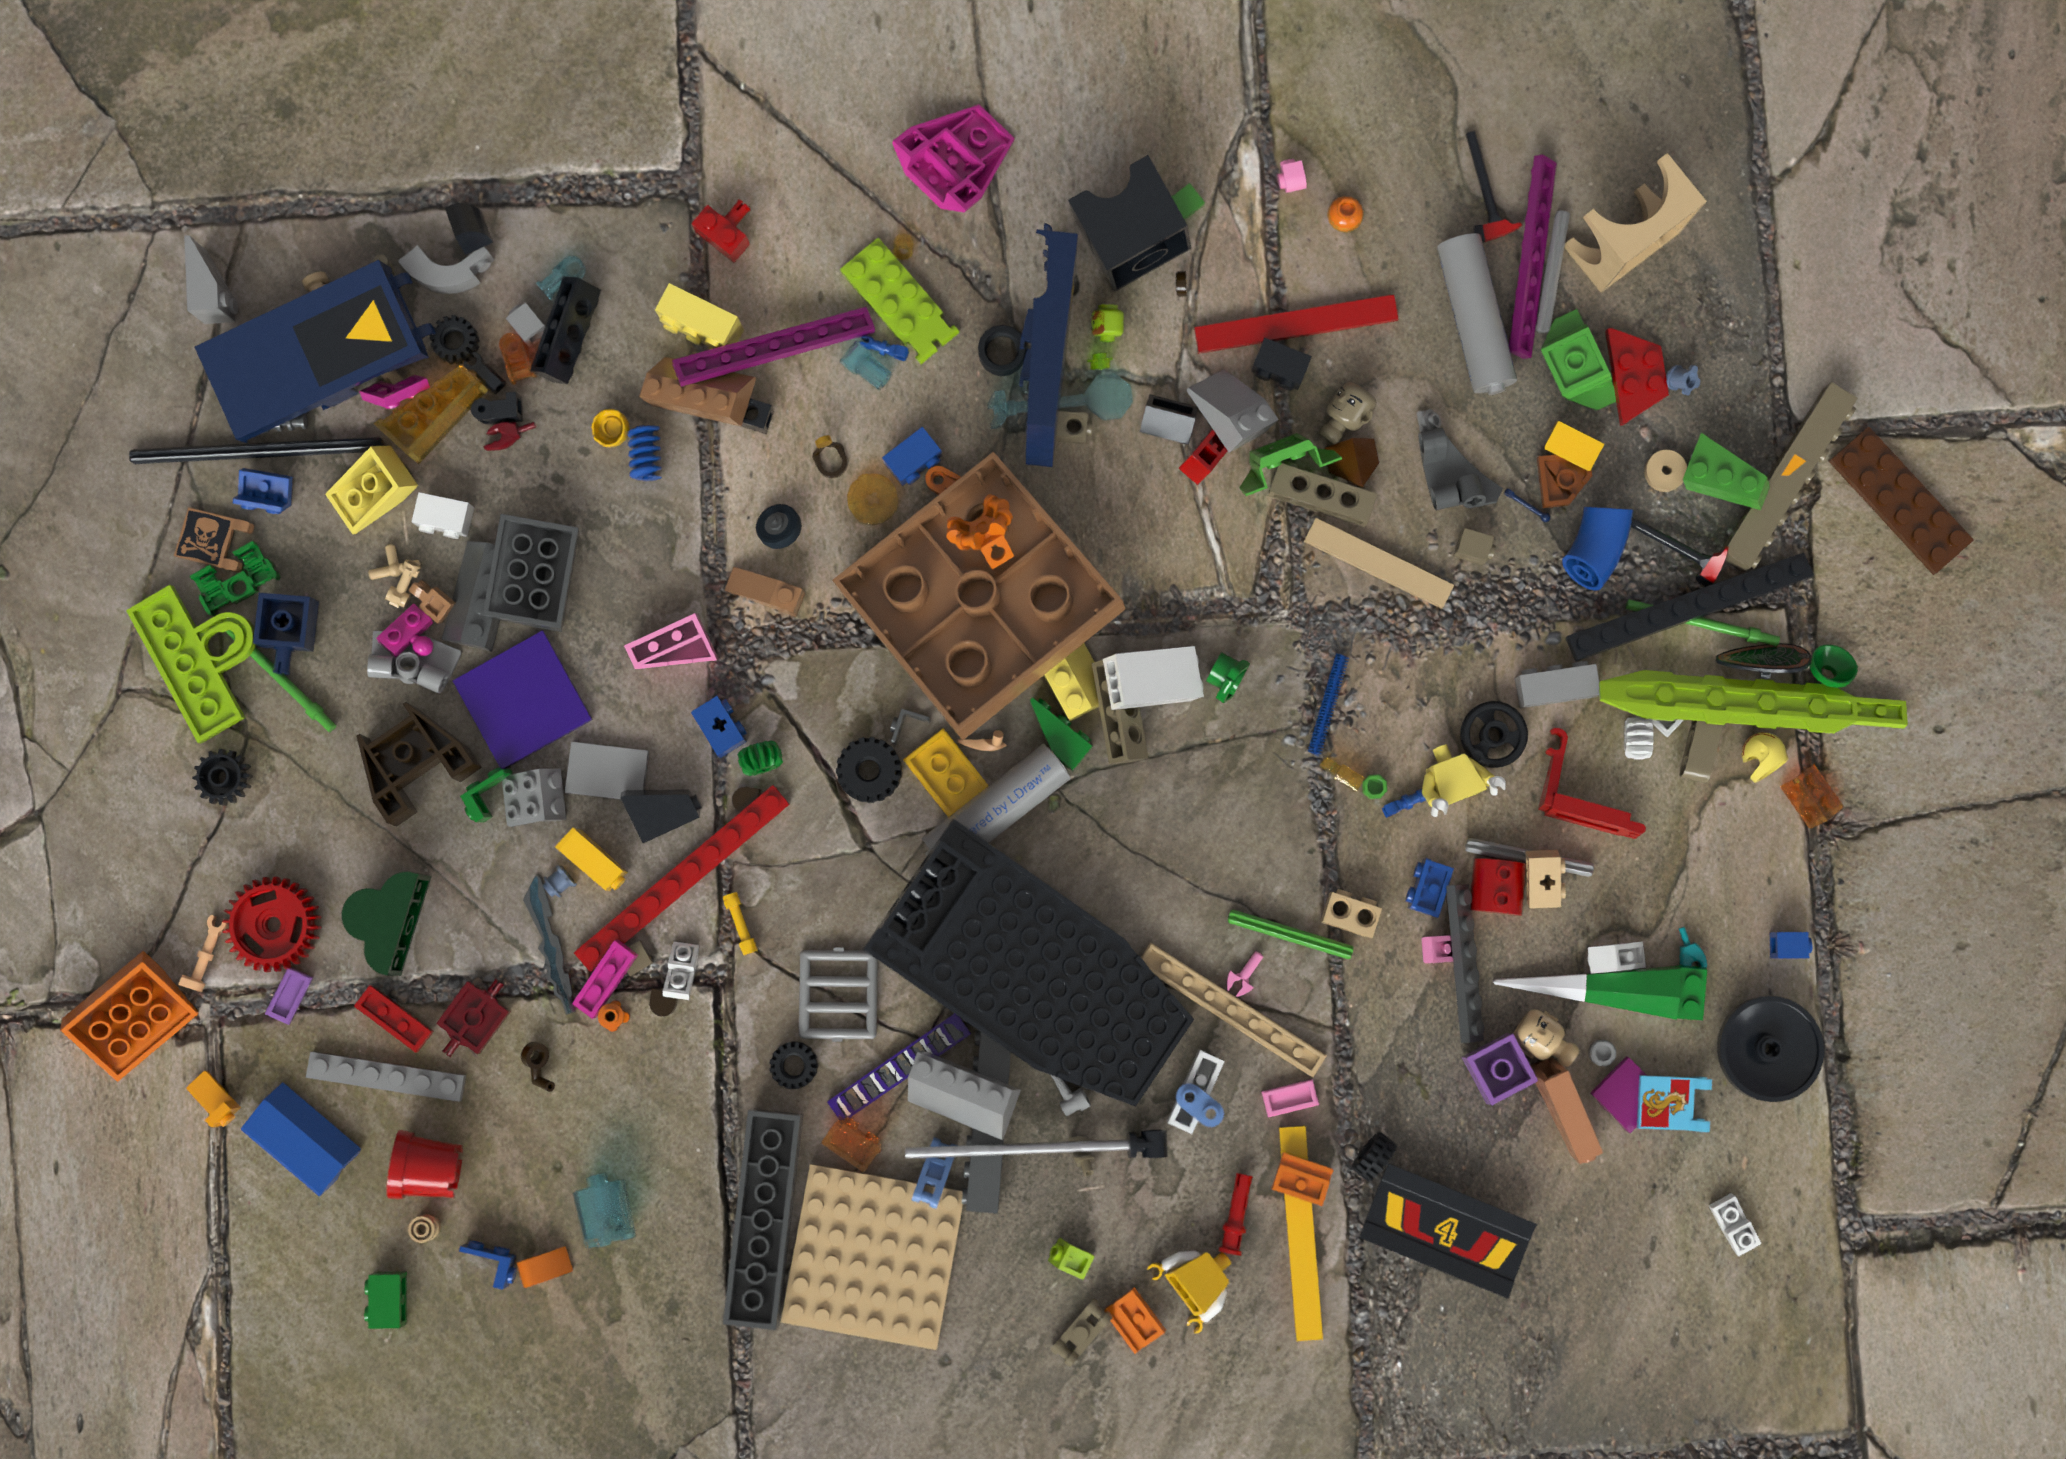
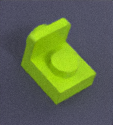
(1070, 1258)

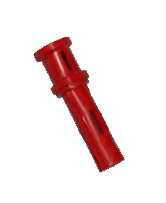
(1234, 1227)

